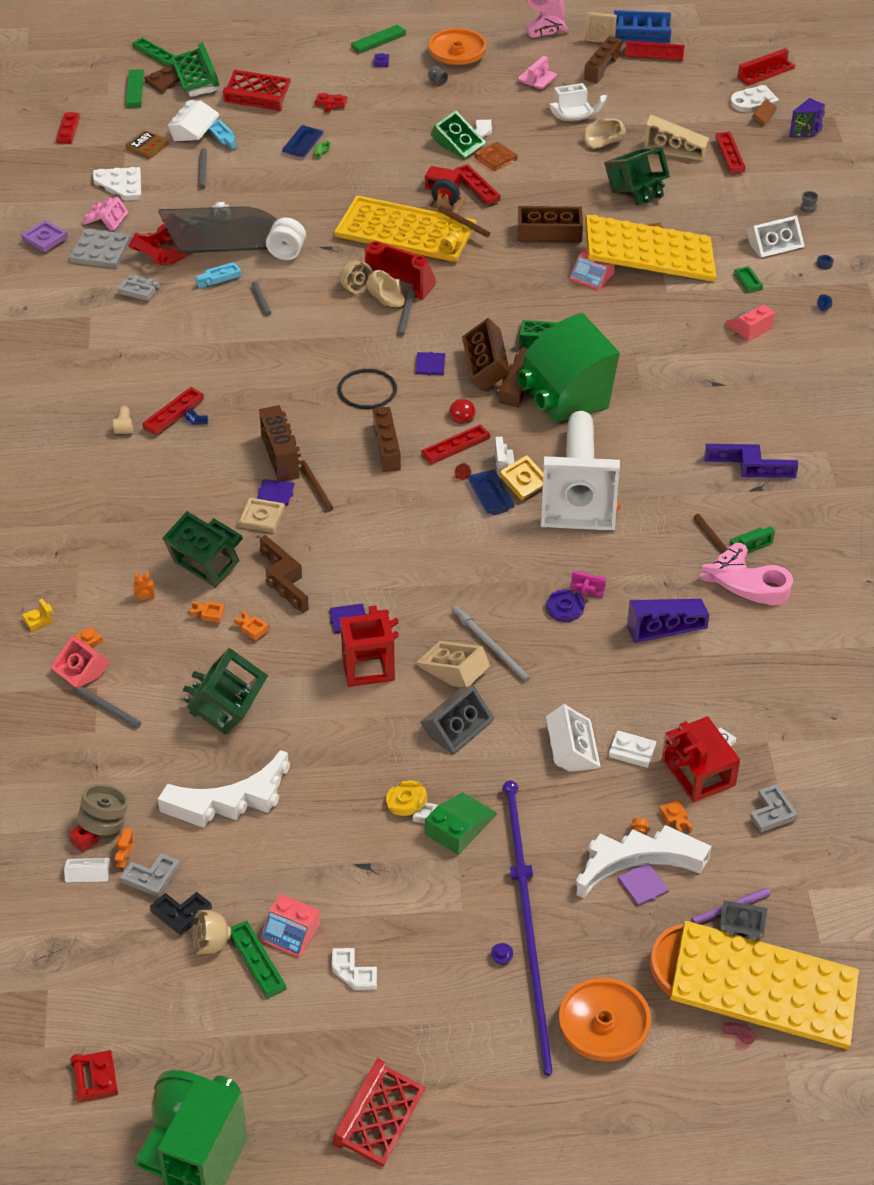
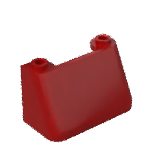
(402, 265)

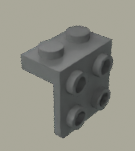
(743, 919)

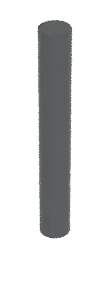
(260, 296)

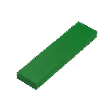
(378, 38)
(153, 51)
(135, 88)
(257, 960)

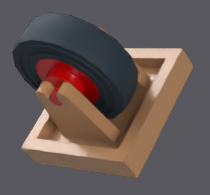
(446, 194)

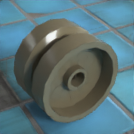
(102, 809)

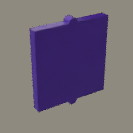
(430, 363)
(276, 491)
(345, 611)

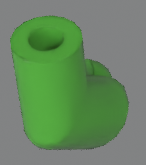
(321, 148)

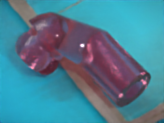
(741, 1030)

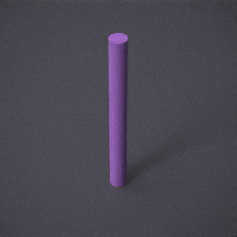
(718, 911)

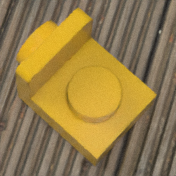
(38, 617)

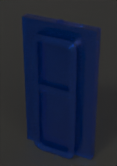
(302, 141)
(491, 492)

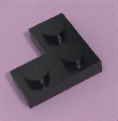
(179, 916)

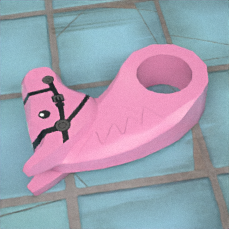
(549, 20)
(750, 583)

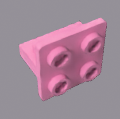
(538, 74)

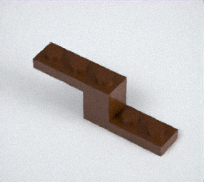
(283, 574)

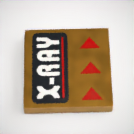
(147, 144)

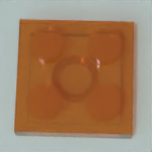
(495, 156)

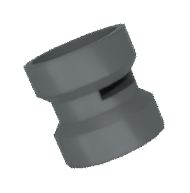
(438, 75)
(809, 202)

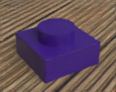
(381, 60)

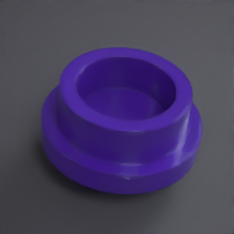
(502, 953)

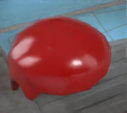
(462, 411)

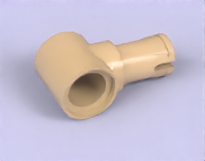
(123, 423)

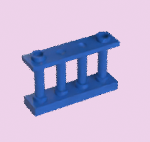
(640, 33)

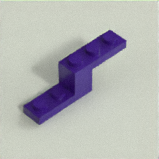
(750, 460)

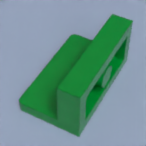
(755, 539)

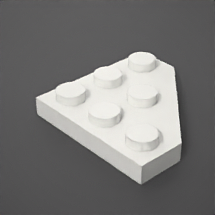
(120, 181)

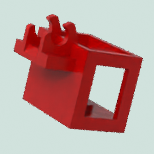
(368, 639)
(704, 753)

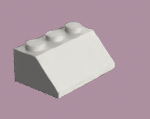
(192, 121)
(776, 236)
(572, 740)

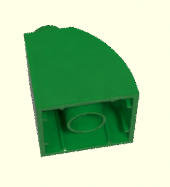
(570, 369)

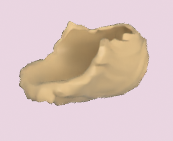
(604, 132)
(385, 289)

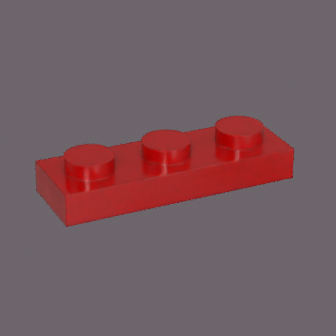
(68, 128)

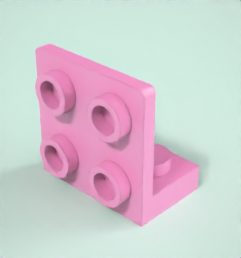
(110, 211)

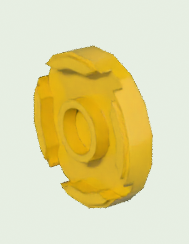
(406, 798)

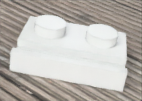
(632, 749)

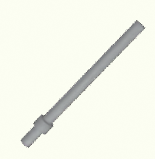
(468, 621)

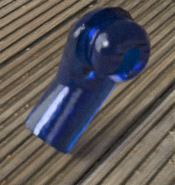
(194, 418)

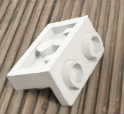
(503, 456)

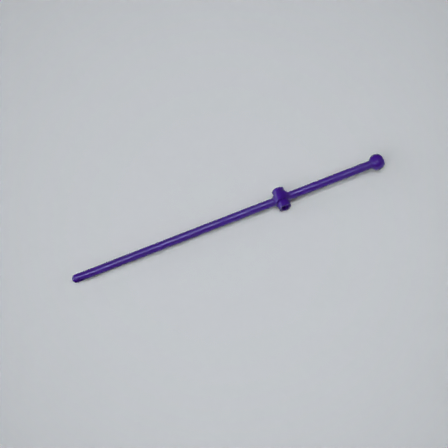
(521, 873)

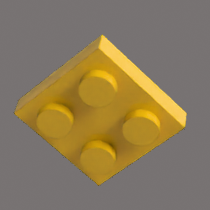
(523, 477)

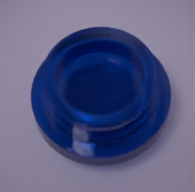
(824, 302)

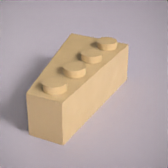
(675, 139)

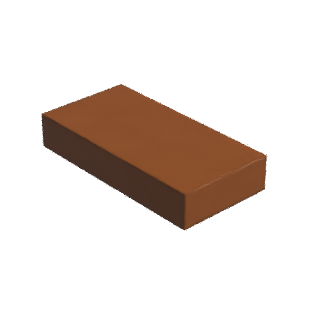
(764, 112)

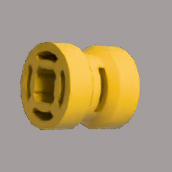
(451, 242)

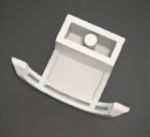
(572, 105)

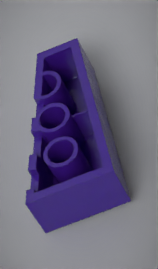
(665, 617)

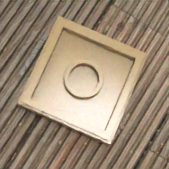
(600, 27)
(261, 515)

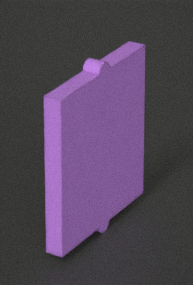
(643, 884)

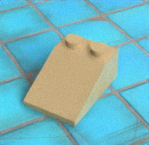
(455, 663)

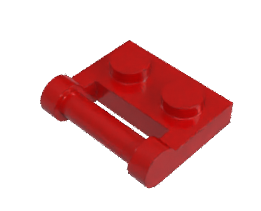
(101, 1072)

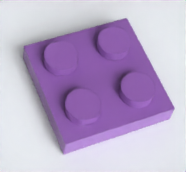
(44, 236)

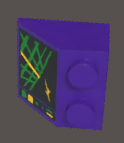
(807, 119)

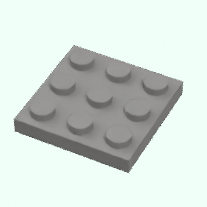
(100, 248)

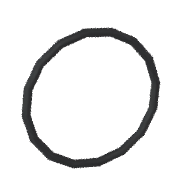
(367, 406)

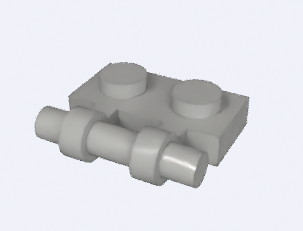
(138, 287)

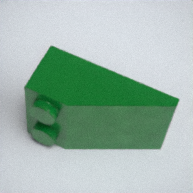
(457, 135)
(458, 822)

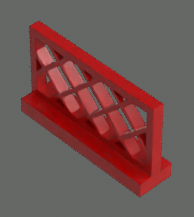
(254, 98)
(359, 1108)

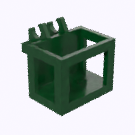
(633, 174)
(202, 544)
(222, 696)

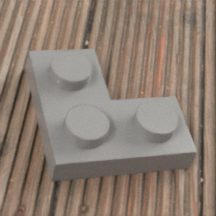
(776, 810)
(154, 879)

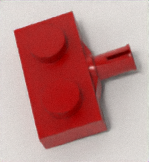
(331, 101)

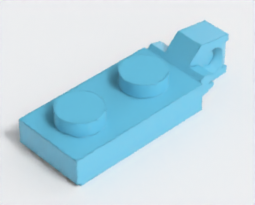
(223, 134)
(218, 275)

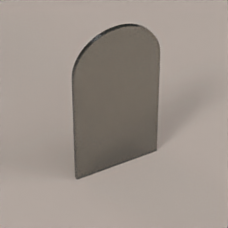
(217, 228)

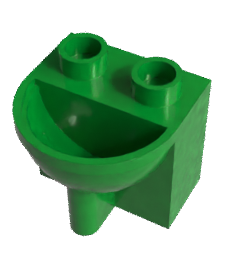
(195, 1129)

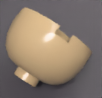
(354, 276)
(210, 932)

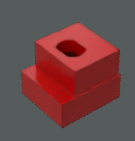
(82, 838)

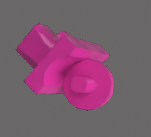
(588, 583)

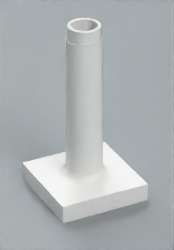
(577, 487)

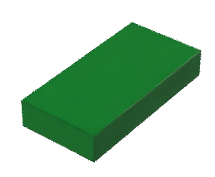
(748, 279)

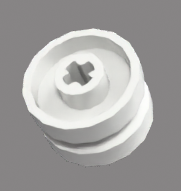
(285, 238)

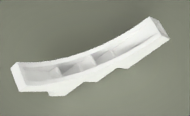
(200, 805)
(637, 849)

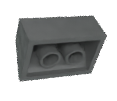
(457, 719)

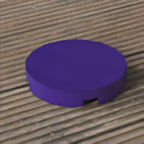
(565, 606)

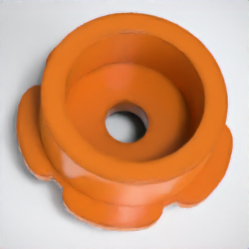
(640, 825)

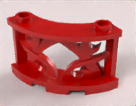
(151, 243)

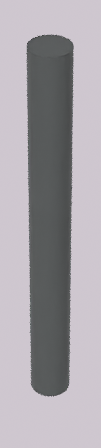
(202, 178)
(406, 312)
(108, 707)

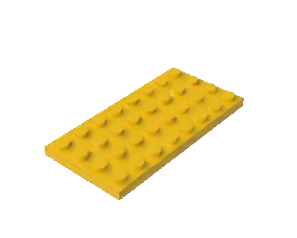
(401, 227)
(649, 248)
(765, 985)

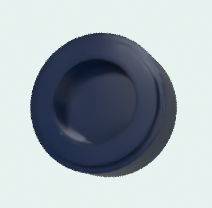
(825, 262)

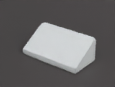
(87, 870)

